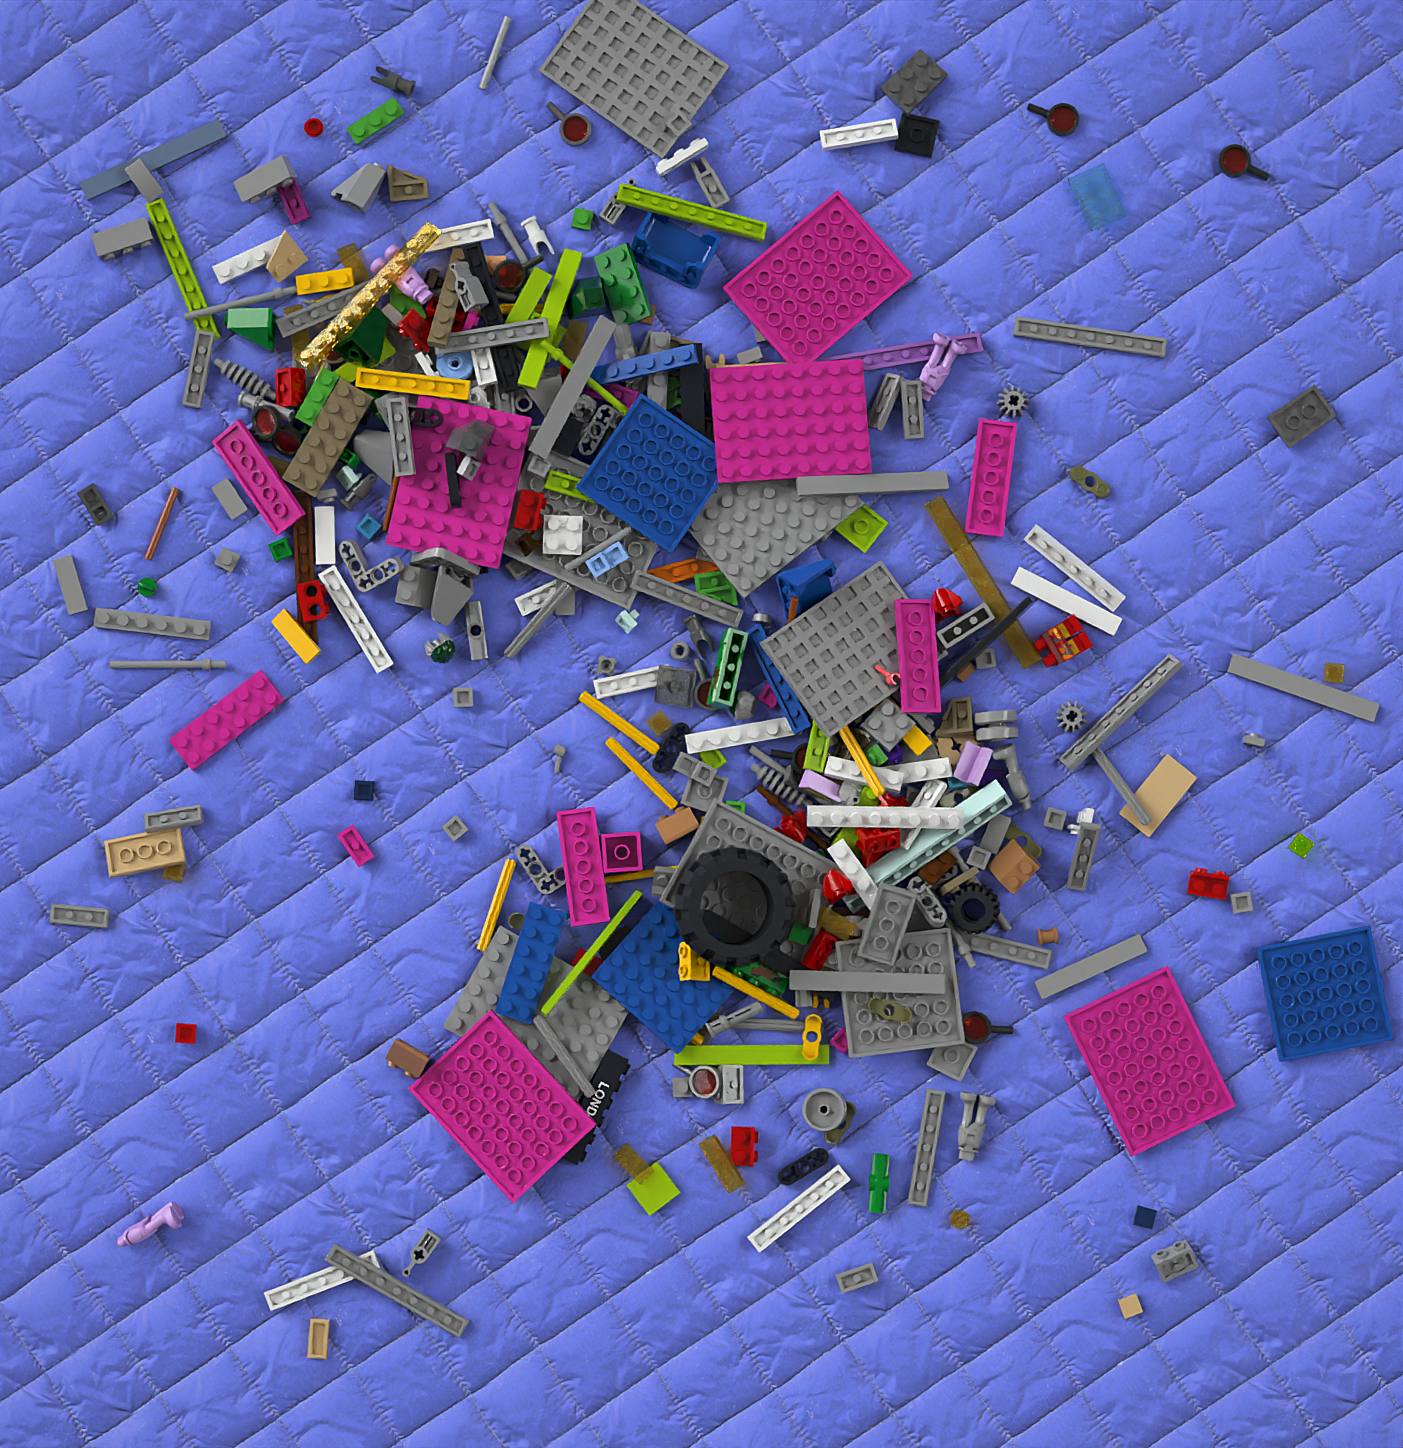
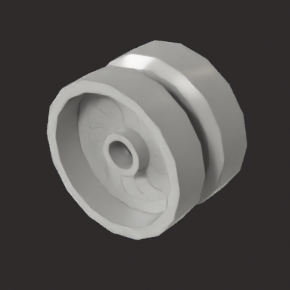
(996, 725)
(836, 1109)

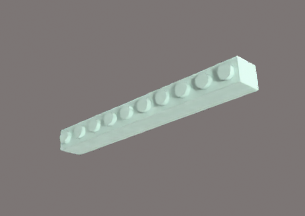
(933, 841)

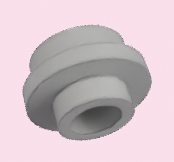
(675, 646)

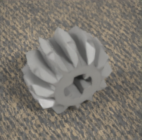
(1020, 404)
(1074, 710)

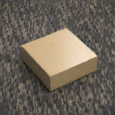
(1130, 1305)

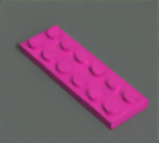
(258, 477)
(990, 477)
(917, 656)
(226, 720)
(583, 866)

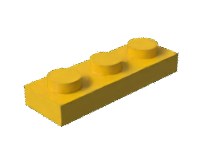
(325, 281)

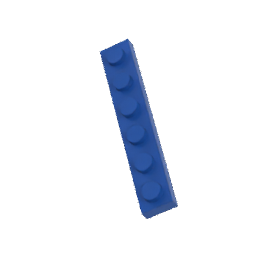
(645, 365)
(784, 694)

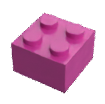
(622, 852)

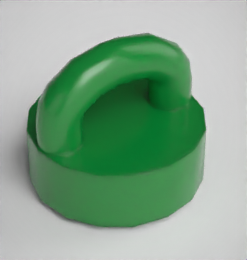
(147, 587)

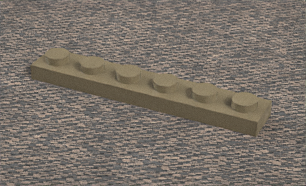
(446, 306)

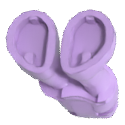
(409, 283)
(933, 374)
(169, 1214)

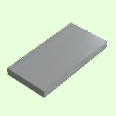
(886, 924)

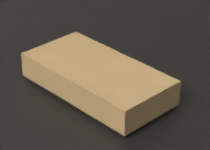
(318, 1338)

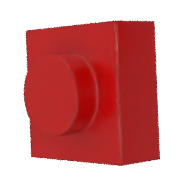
(186, 1033)

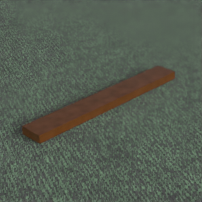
(305, 559)

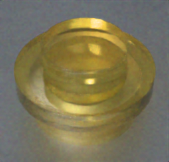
(959, 1219)

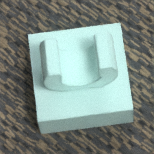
(347, 477)
(627, 621)

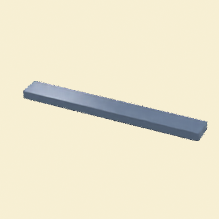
(154, 158)

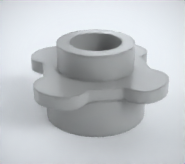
(602, 669)

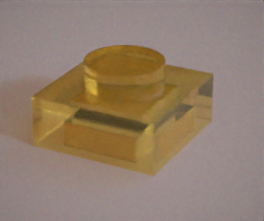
(1333, 673)
(659, 722)
(175, 873)

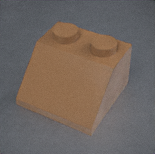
(677, 825)
(1013, 866)
(408, 1058)

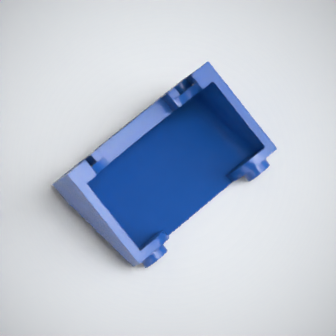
(673, 250)
(807, 583)

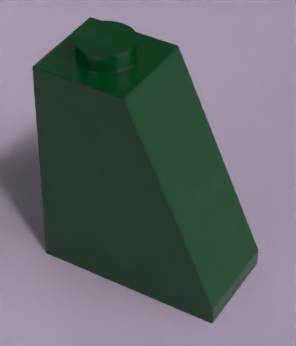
(586, 299)
(364, 339)

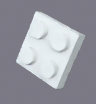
(562, 535)

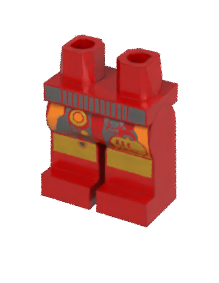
(1057, 645)

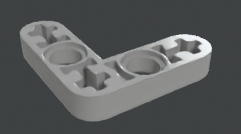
(610, 421)
(441, 556)
(365, 572)
(544, 875)
(925, 893)

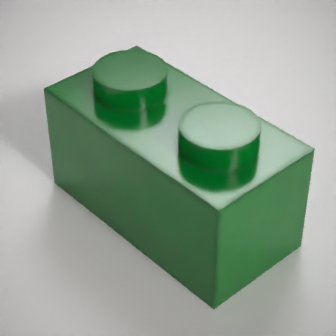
(349, 458)

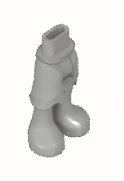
(1015, 777)
(970, 1133)

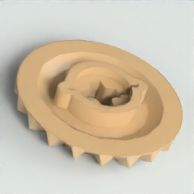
(944, 746)

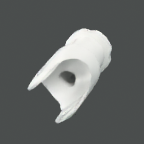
(535, 234)

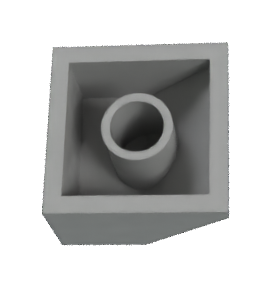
(416, 587)

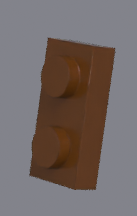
(937, 868)

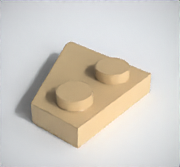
(285, 258)

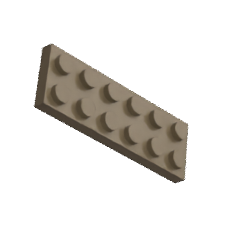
(327, 438)

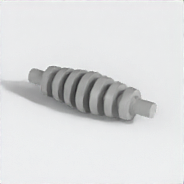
(245, 379)
(762, 773)

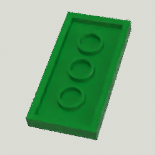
(623, 285)

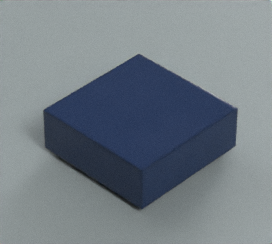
(364, 790)
(1144, 1217)

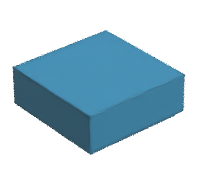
(369, 527)

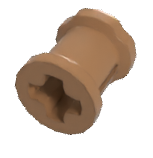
(1047, 936)

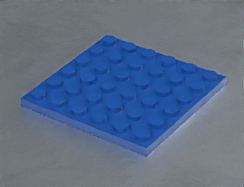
(653, 473)
(647, 982)
(1324, 993)

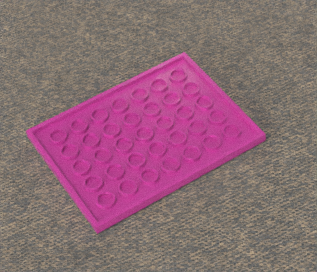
(817, 281)
(789, 421)
(422, 504)
(1149, 1061)
(502, 1106)

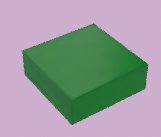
(280, 549)
(798, 933)

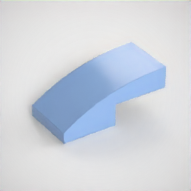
(607, 559)

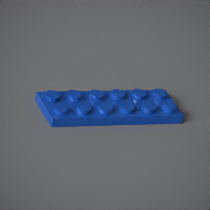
(531, 963)

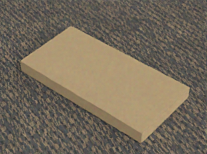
(1160, 793)
(144, 852)

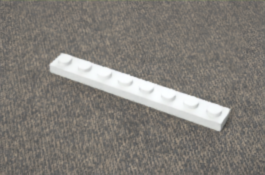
(885, 817)

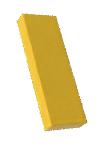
(296, 636)

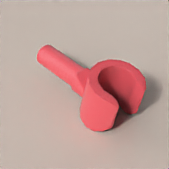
(888, 676)

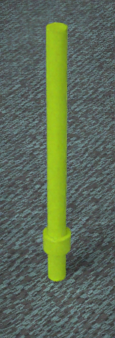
(557, 354)

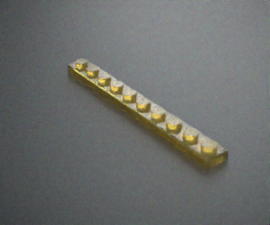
(368, 296)
(981, 579)

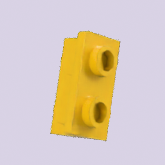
(692, 966)

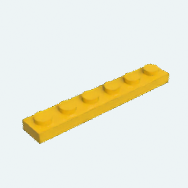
(413, 383)

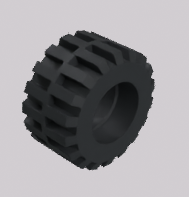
(970, 924)

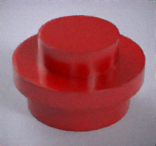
(313, 127)

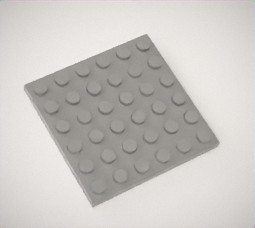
(935, 1017)

